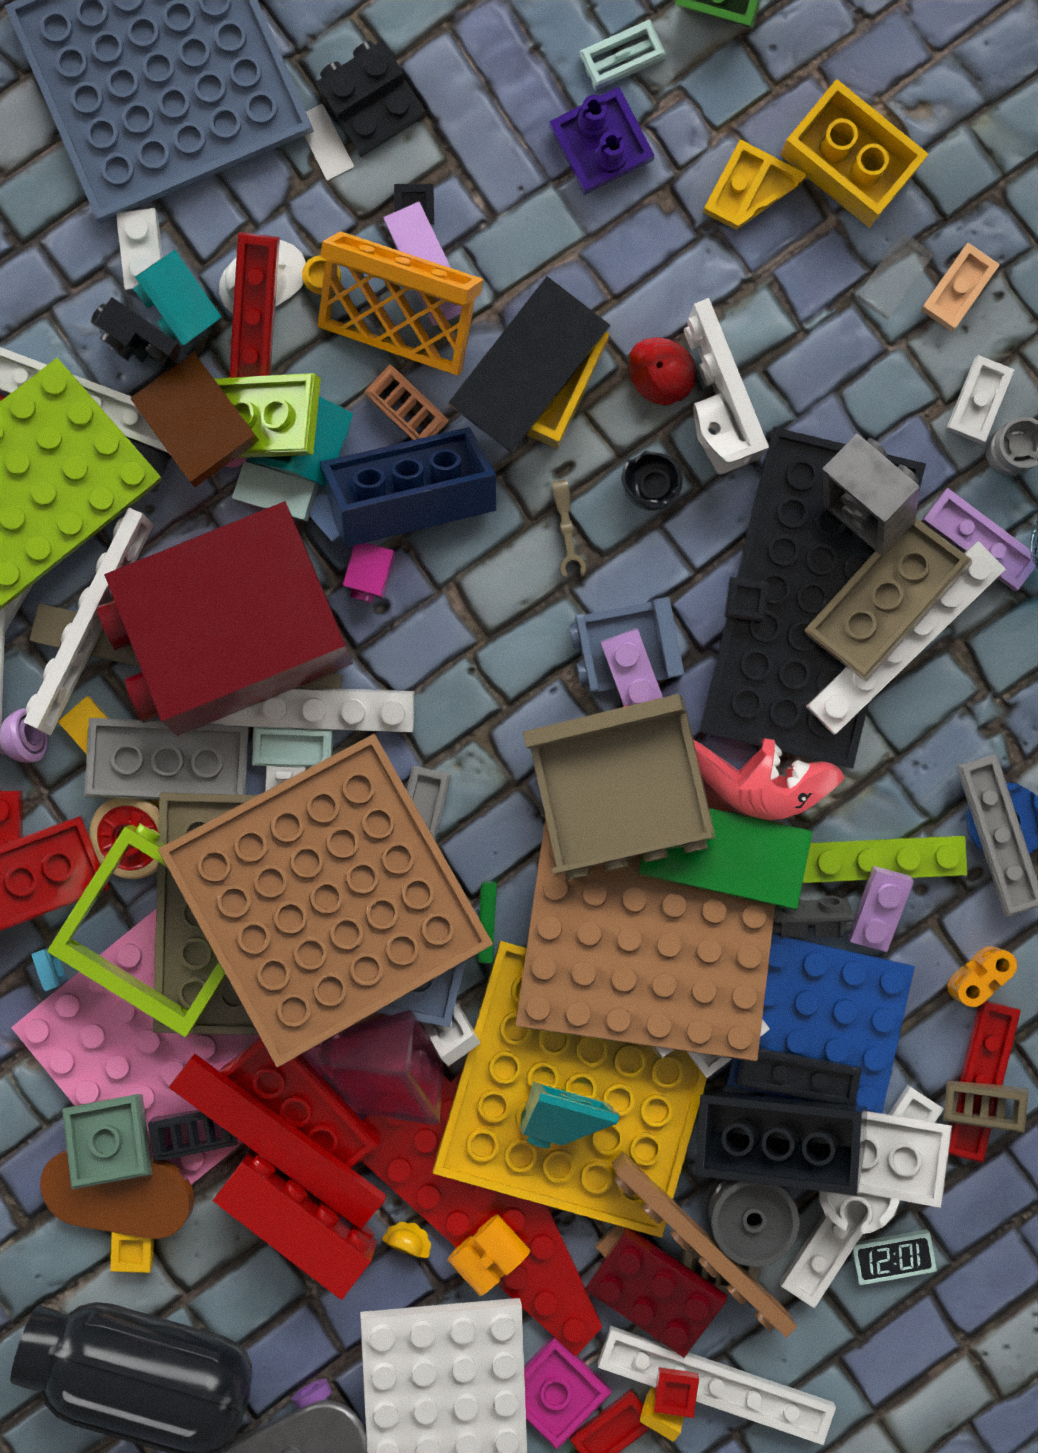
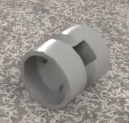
(1014, 447)

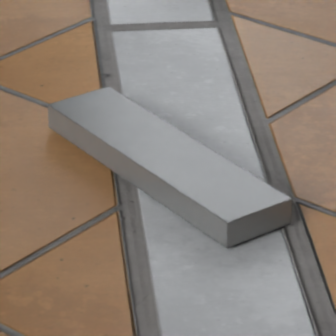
(1000, 834)

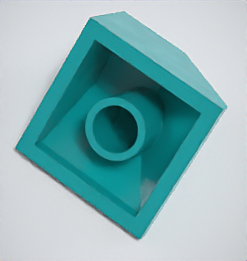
(563, 1116)

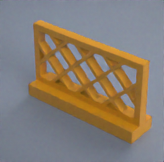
(406, 271)

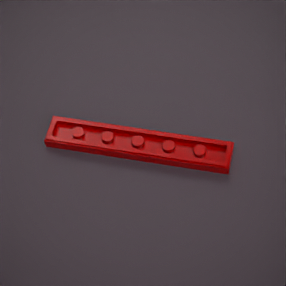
(277, 1141)

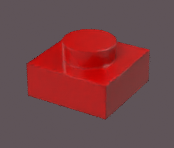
(676, 1392)

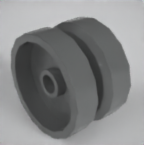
(756, 1240)

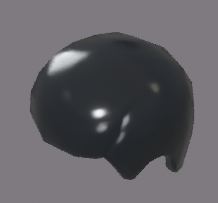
(651, 480)

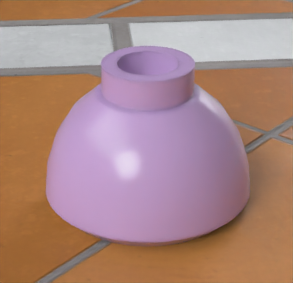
(21, 740)

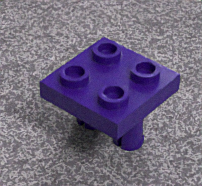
(601, 140)

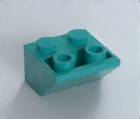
(177, 297)

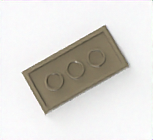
(887, 599)

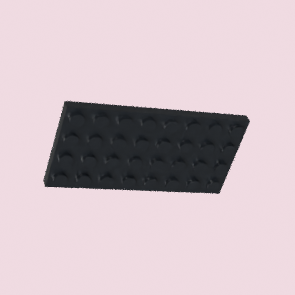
(808, 555)

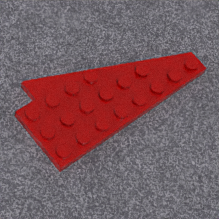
(546, 1278)

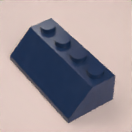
(409, 486)

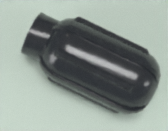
(136, 1376)

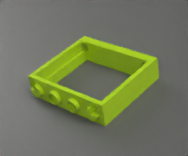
(109, 974)

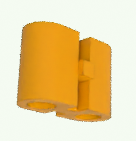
(982, 976)
(488, 1255)

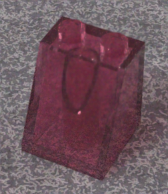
(386, 1068)

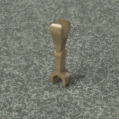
(562, 501)

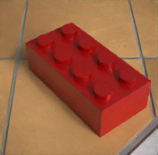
(297, 1224)

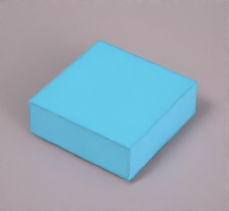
(49, 969)

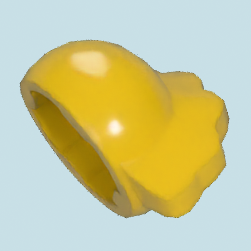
(408, 1239)

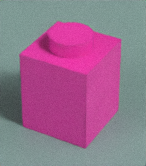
(369, 572)

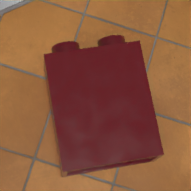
(223, 621)

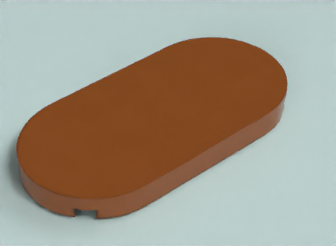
(138, 1206)

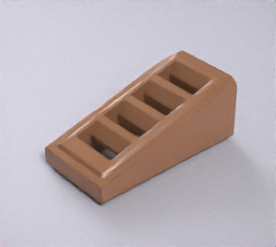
(373, 394)

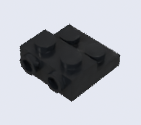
(369, 96)
(134, 336)

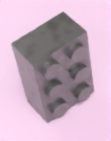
(870, 493)

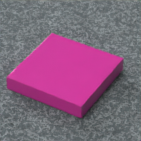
(560, 1392)

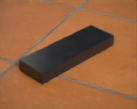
(801, 1076)

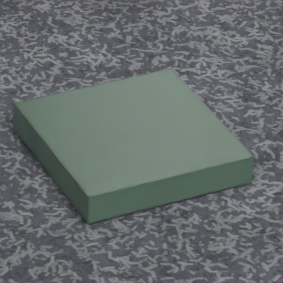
(107, 1141)

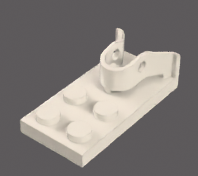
(729, 412)

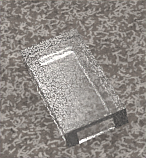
(894, 275)

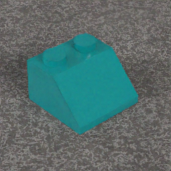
(330, 434)

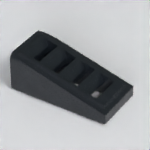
(164, 1152)

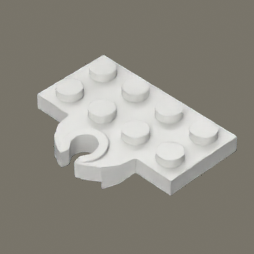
(900, 1162)

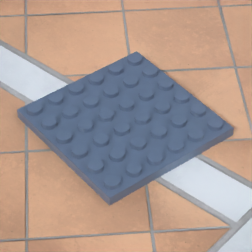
(158, 91)

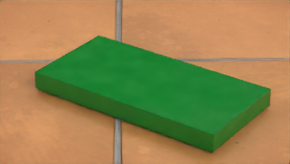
(745, 861)

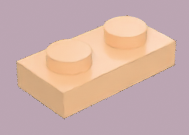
(959, 287)

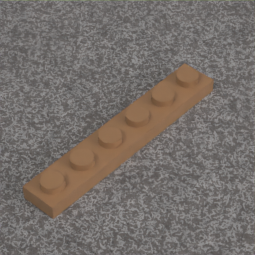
(690, 1234)

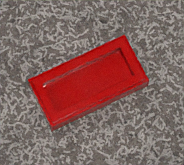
(612, 1427)

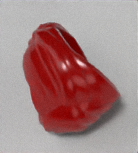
(661, 370)

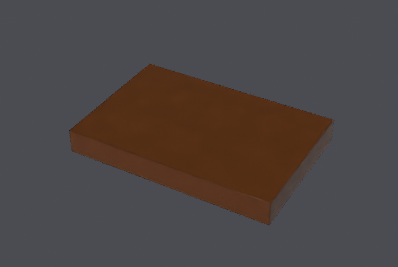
(194, 420)

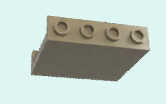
(621, 786)

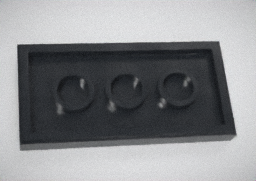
(529, 364)

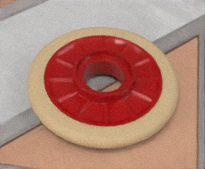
(108, 825)

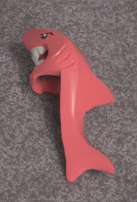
(758, 787)

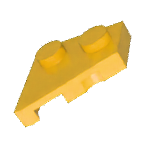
(750, 185)

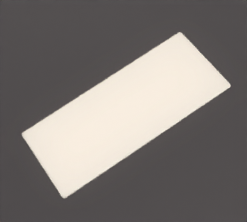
(327, 144)

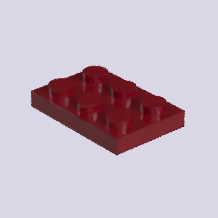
(656, 1292)

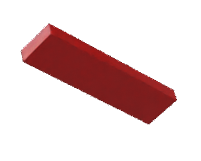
(254, 305)
(985, 1064)

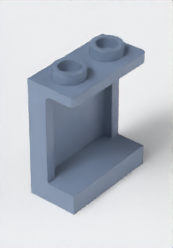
(656, 630)

